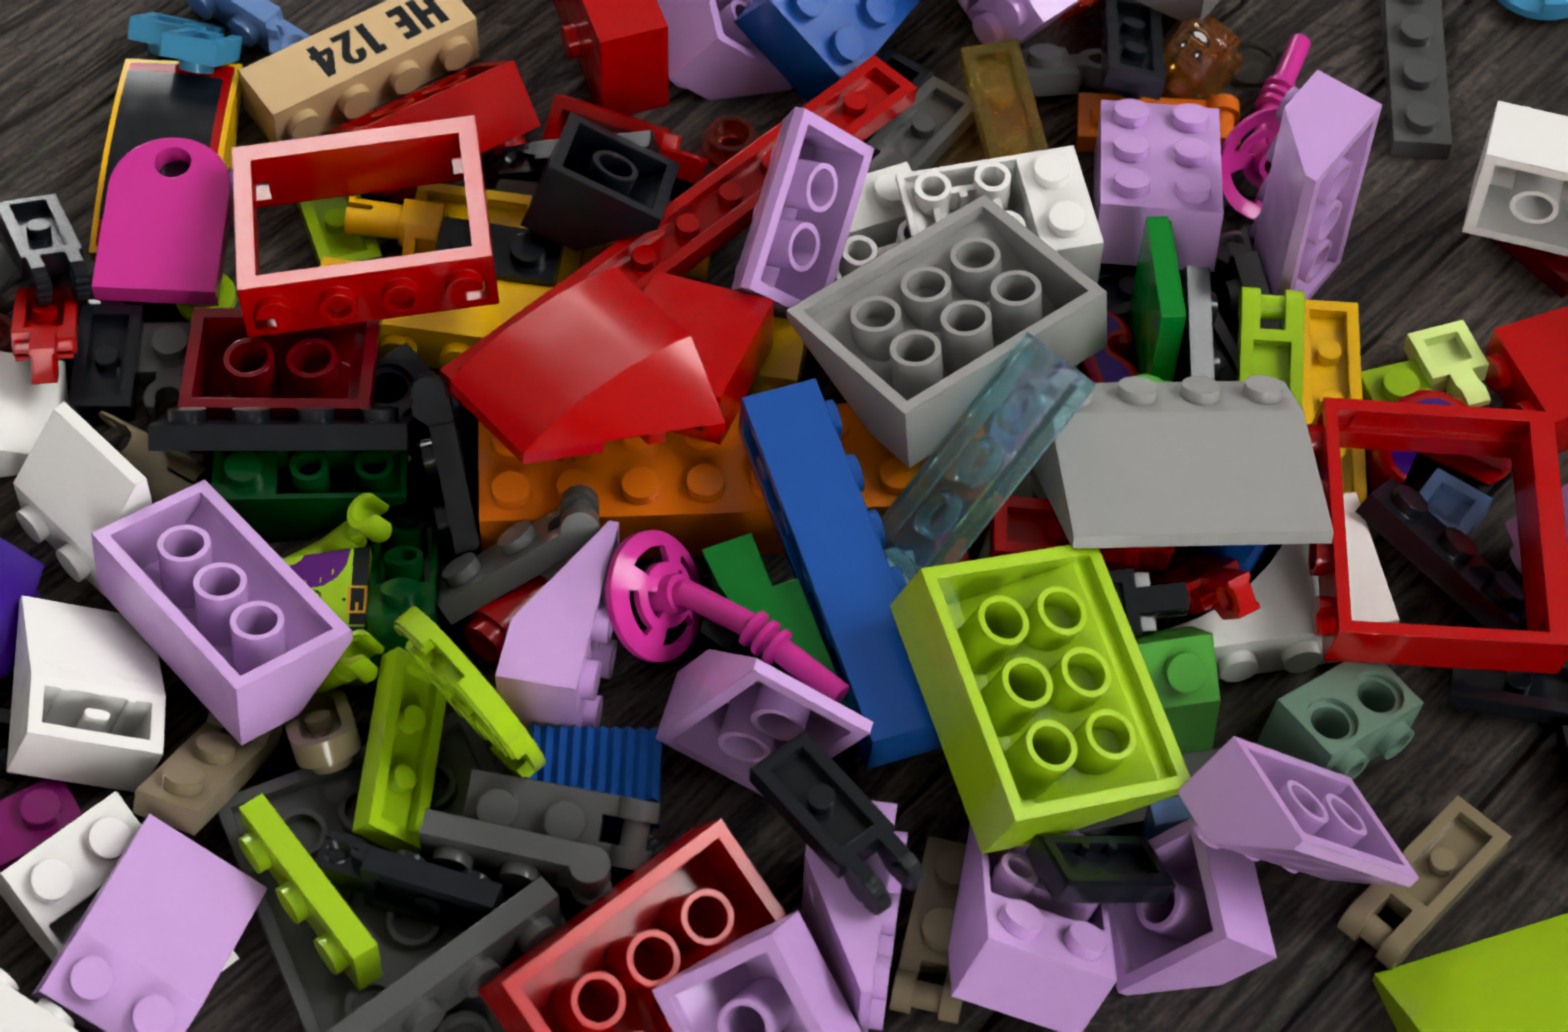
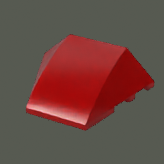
(587, 373)

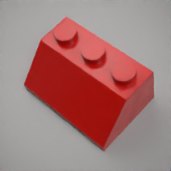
(484, 89)

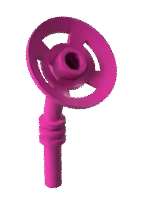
(1253, 151)
(673, 593)

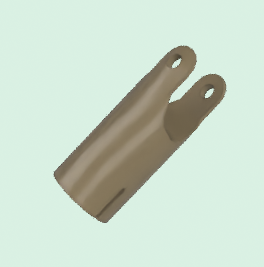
(165, 470)

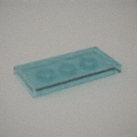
(983, 457)

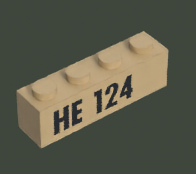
(357, 66)

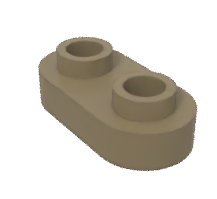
(324, 733)

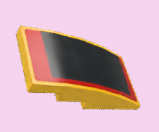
(167, 102)

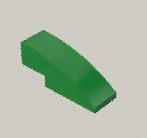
(740, 575)

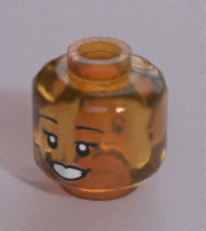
(1201, 58)

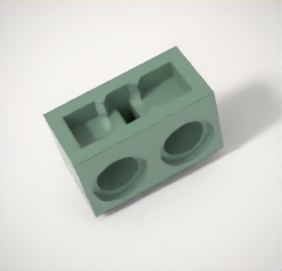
(1344, 718)

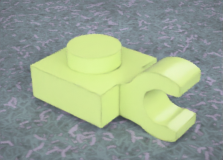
(1451, 361)

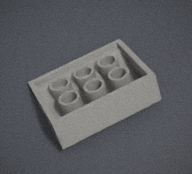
(939, 316)
(1186, 466)

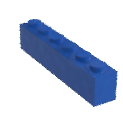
(838, 560)

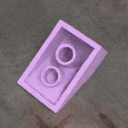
(740, 710)
(152, 936)

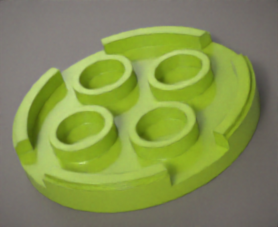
(469, 693)

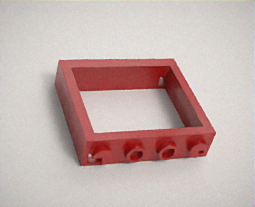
(353, 166)
(1456, 430)

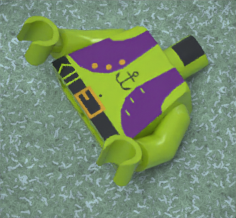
(340, 575)

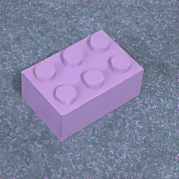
(1155, 165)

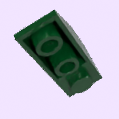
(305, 490)
(403, 576)

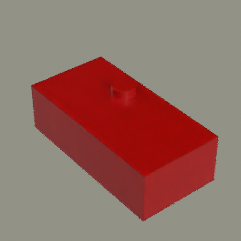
(619, 51)

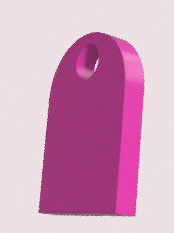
(164, 233)

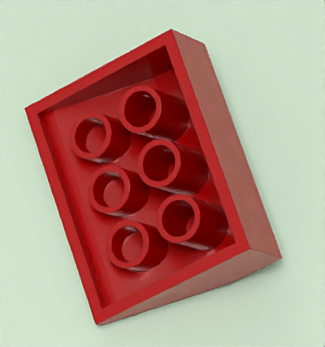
(634, 937)

